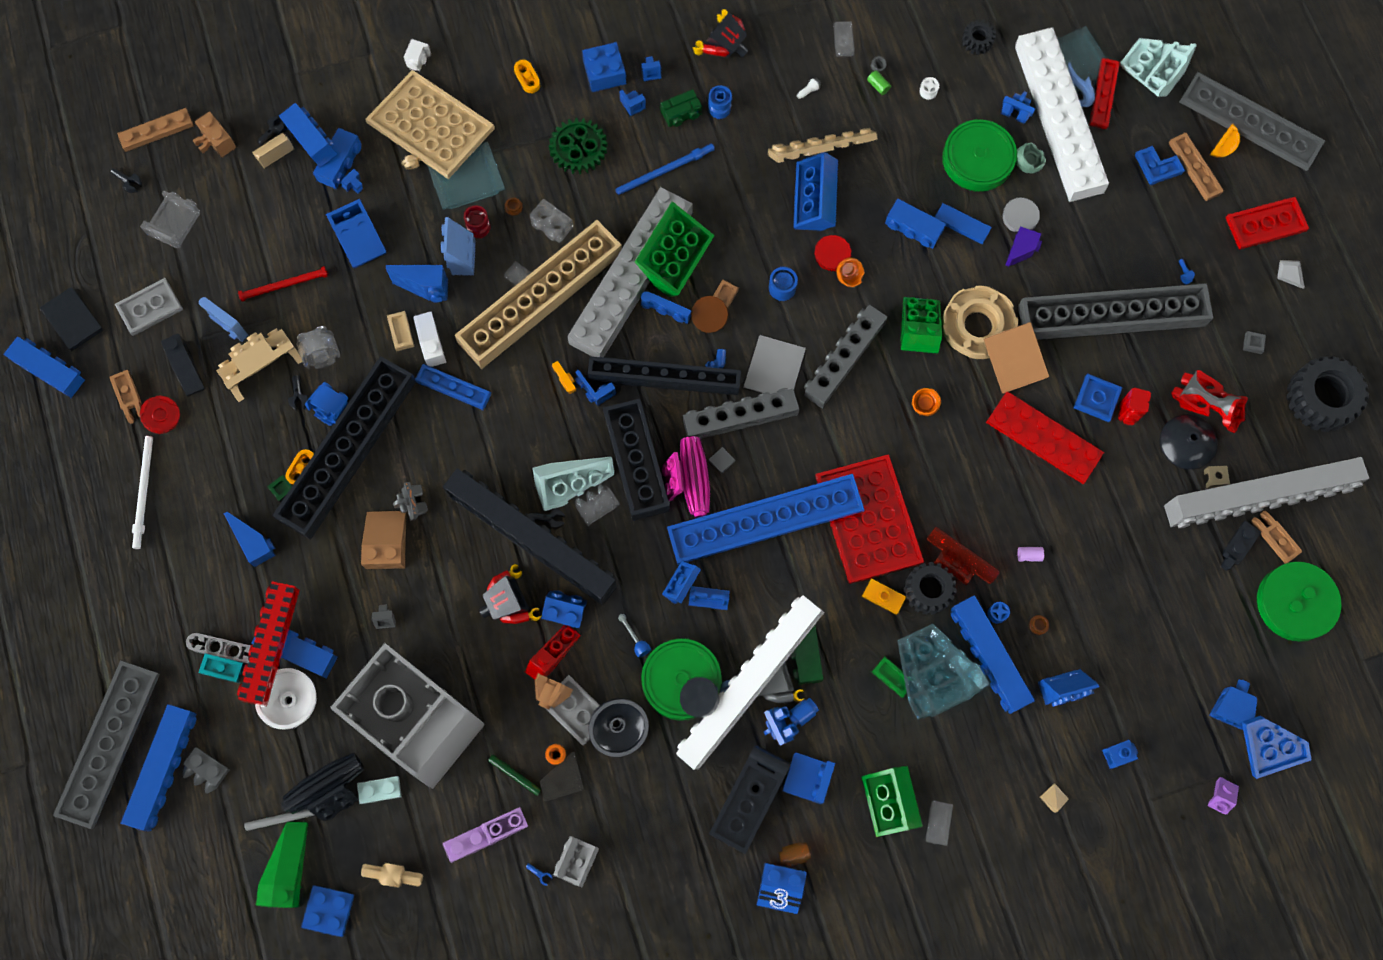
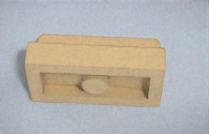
(273, 150)

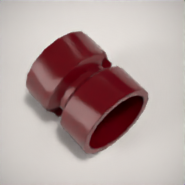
(477, 221)

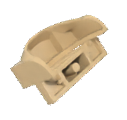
(253, 357)

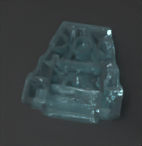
(937, 673)

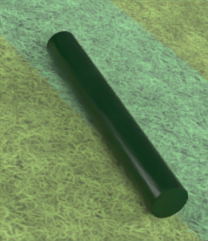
(515, 775)

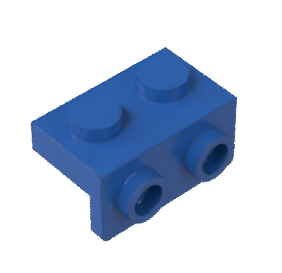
(564, 608)

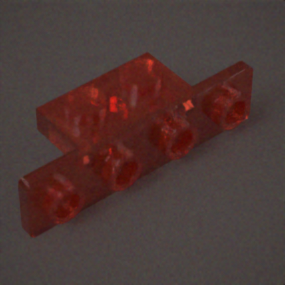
(960, 560)

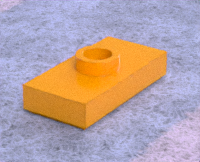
(884, 596)

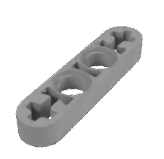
(223, 652)

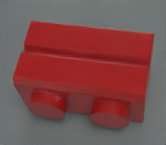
(1134, 406)

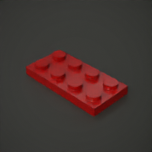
(1267, 223)

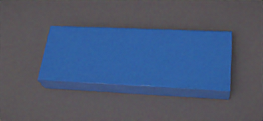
(963, 223)

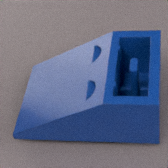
(356, 233)
(1066, 687)

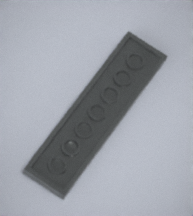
(1252, 121)
(106, 745)

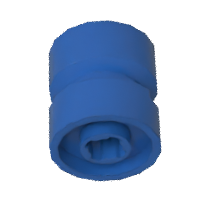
(719, 102)

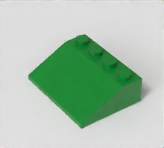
(673, 250)

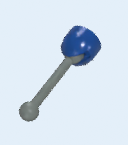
(641, 647)

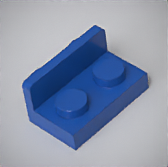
(681, 582)

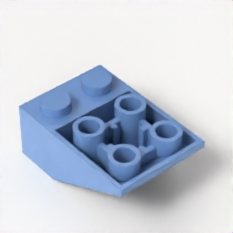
(458, 248)

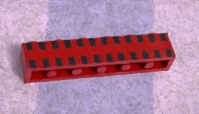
(268, 644)

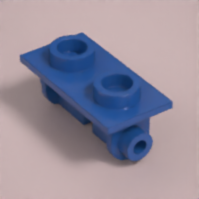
(709, 598)

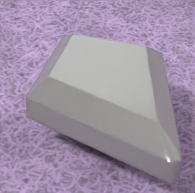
(1291, 272)

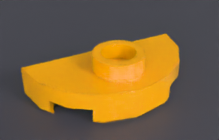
(1228, 143)
(565, 379)

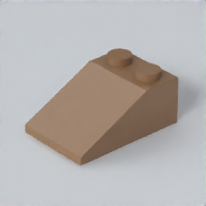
(384, 540)

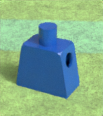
(1235, 705)

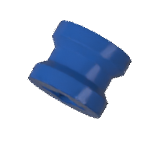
(1001, 610)

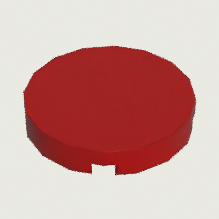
(831, 252)
(159, 414)

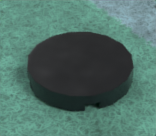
(699, 697)

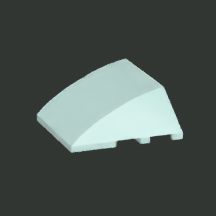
(1157, 64)

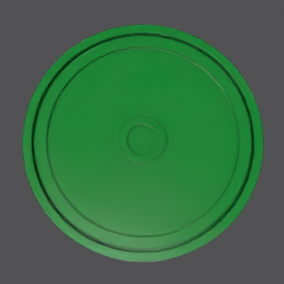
(979, 155)
(1299, 601)
(669, 670)

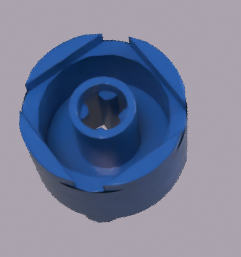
(327, 403)

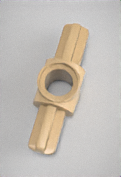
(391, 875)

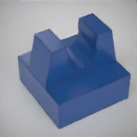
(651, 70)
(352, 181)

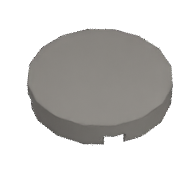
(1021, 213)

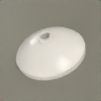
(303, 693)

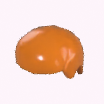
(850, 272)
(926, 402)

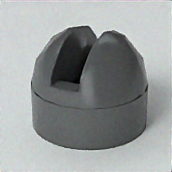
(880, 62)

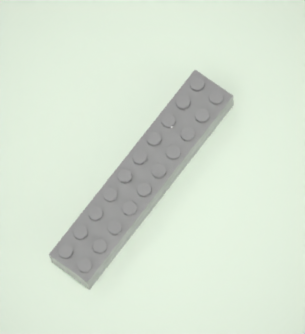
(621, 285)
(1266, 492)

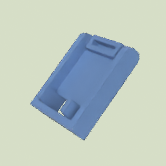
(223, 319)

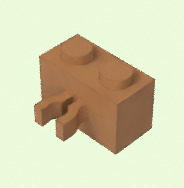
(213, 135)

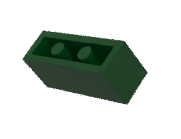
(807, 660)

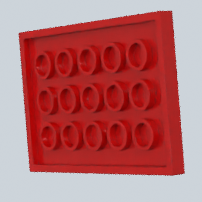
(882, 535)

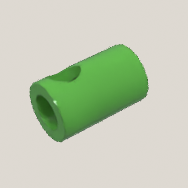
(879, 82)

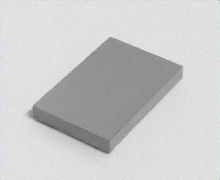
(148, 306)
(575, 711)

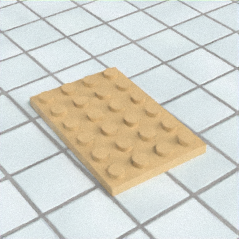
(430, 124)

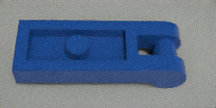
(665, 307)

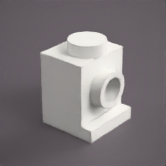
(416, 54)

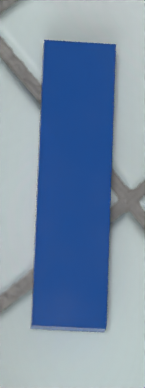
(453, 387)

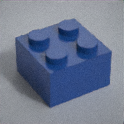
(604, 67)

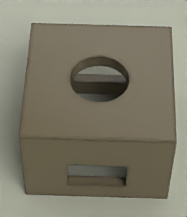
(1215, 482)

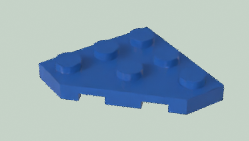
(1272, 747)

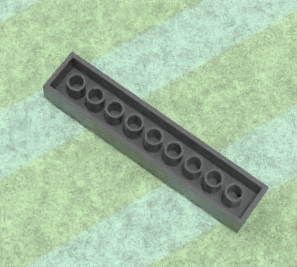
(1117, 311)

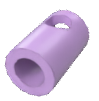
(1030, 554)

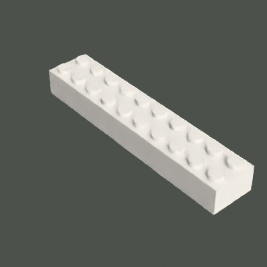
(1061, 115)

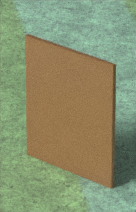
(1016, 357)

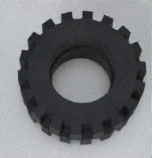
(941, 577)

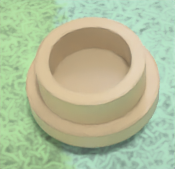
(411, 162)

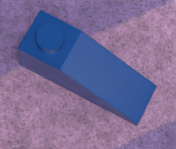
(254, 545)

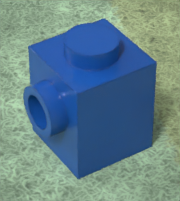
(1120, 754)

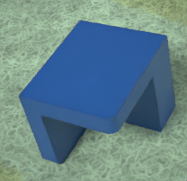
(632, 102)

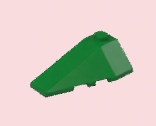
(283, 873)

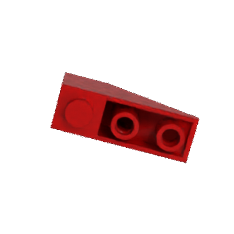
(552, 652)

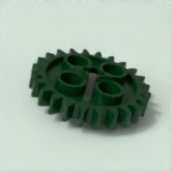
(592, 138)

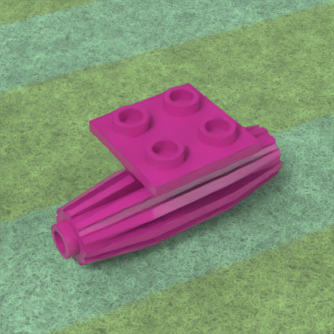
(689, 476)

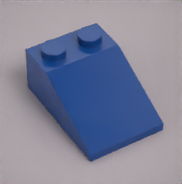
(423, 280)

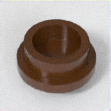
(513, 206)
(1039, 625)

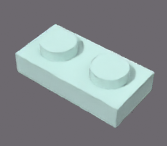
(379, 790)

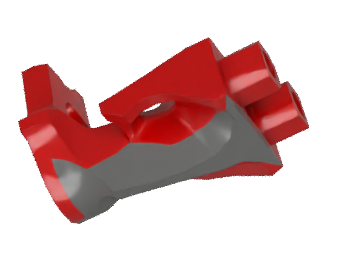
(1195, 393)

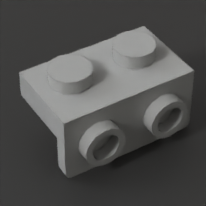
(575, 861)

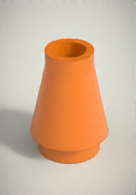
(551, 750)

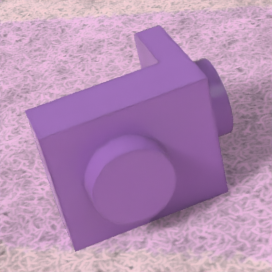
(1224, 796)

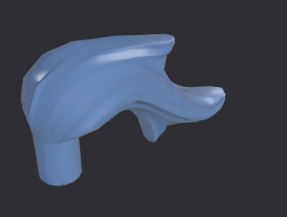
(1085, 87)

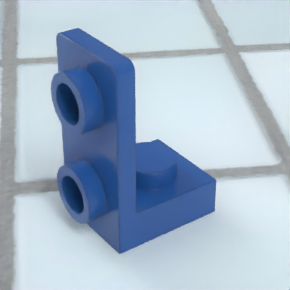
(603, 392)

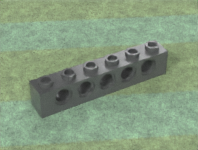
(875, 321)
(751, 418)

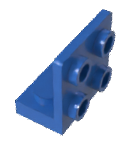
(808, 778)

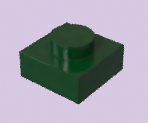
(280, 488)

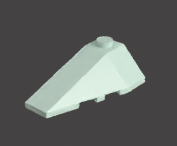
(564, 480)

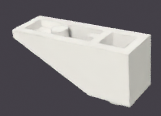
(429, 339)

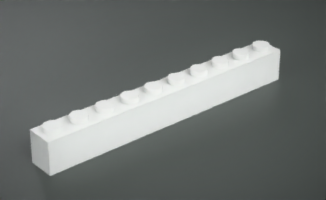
(750, 682)

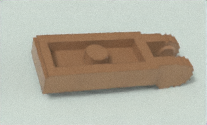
(126, 393)
(1277, 537)

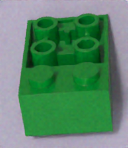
(921, 325)

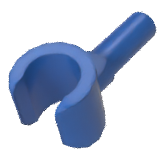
(1188, 275)
(540, 874)

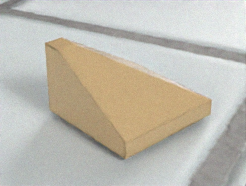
(1054, 798)

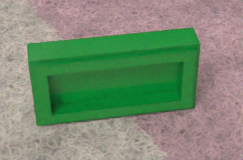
(891, 676)

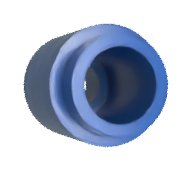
(803, 712)

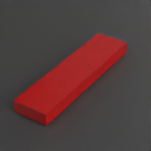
(1104, 93)

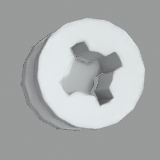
(932, 86)

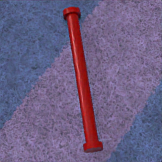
(282, 284)

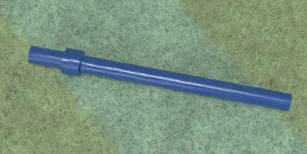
(695, 155)

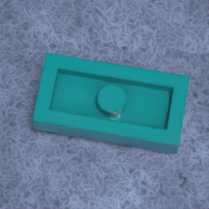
(221, 668)

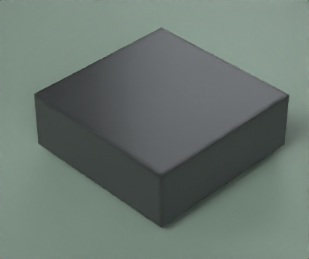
(1254, 342)
(721, 460)

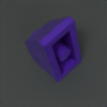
(1024, 246)

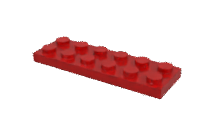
(1045, 437)

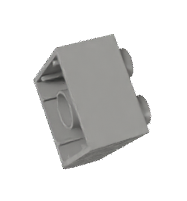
(407, 716)

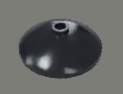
(1181, 449)
(620, 738)

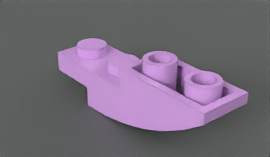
(485, 835)

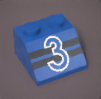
(781, 888)

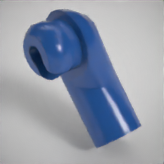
(720, 360)

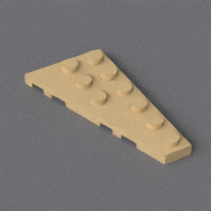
(815, 146)

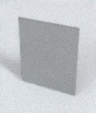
(774, 365)

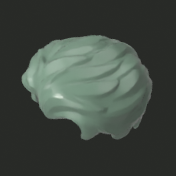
(1030, 158)

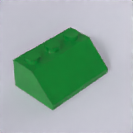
(891, 801)

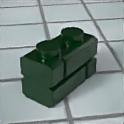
(681, 108)

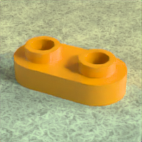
(528, 77)
(298, 465)

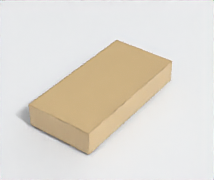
(400, 331)

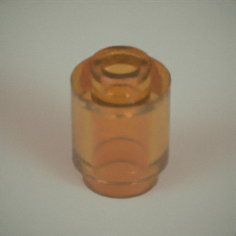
(794, 854)

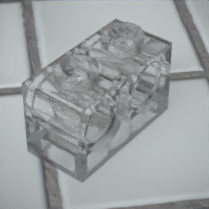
(554, 218)

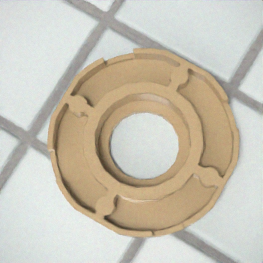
(976, 300)

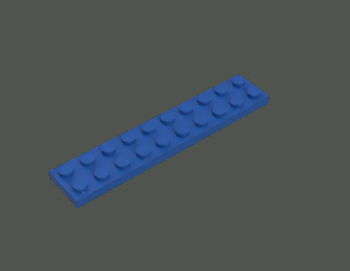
(765, 519)

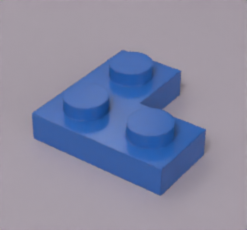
(1158, 170)

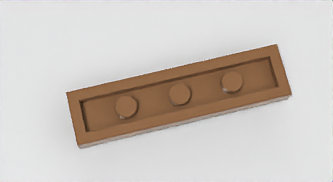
(155, 129)
(1196, 167)

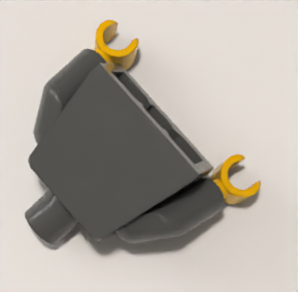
(780, 688)

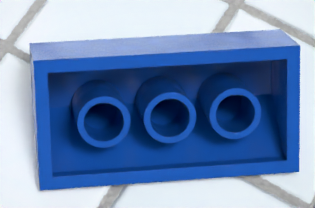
(816, 192)

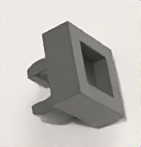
(383, 618)

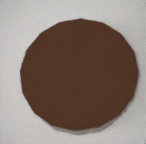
(709, 314)

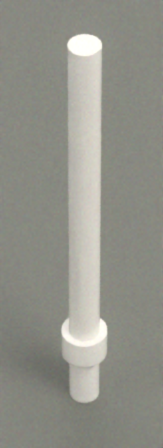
(138, 528)

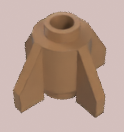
(550, 692)

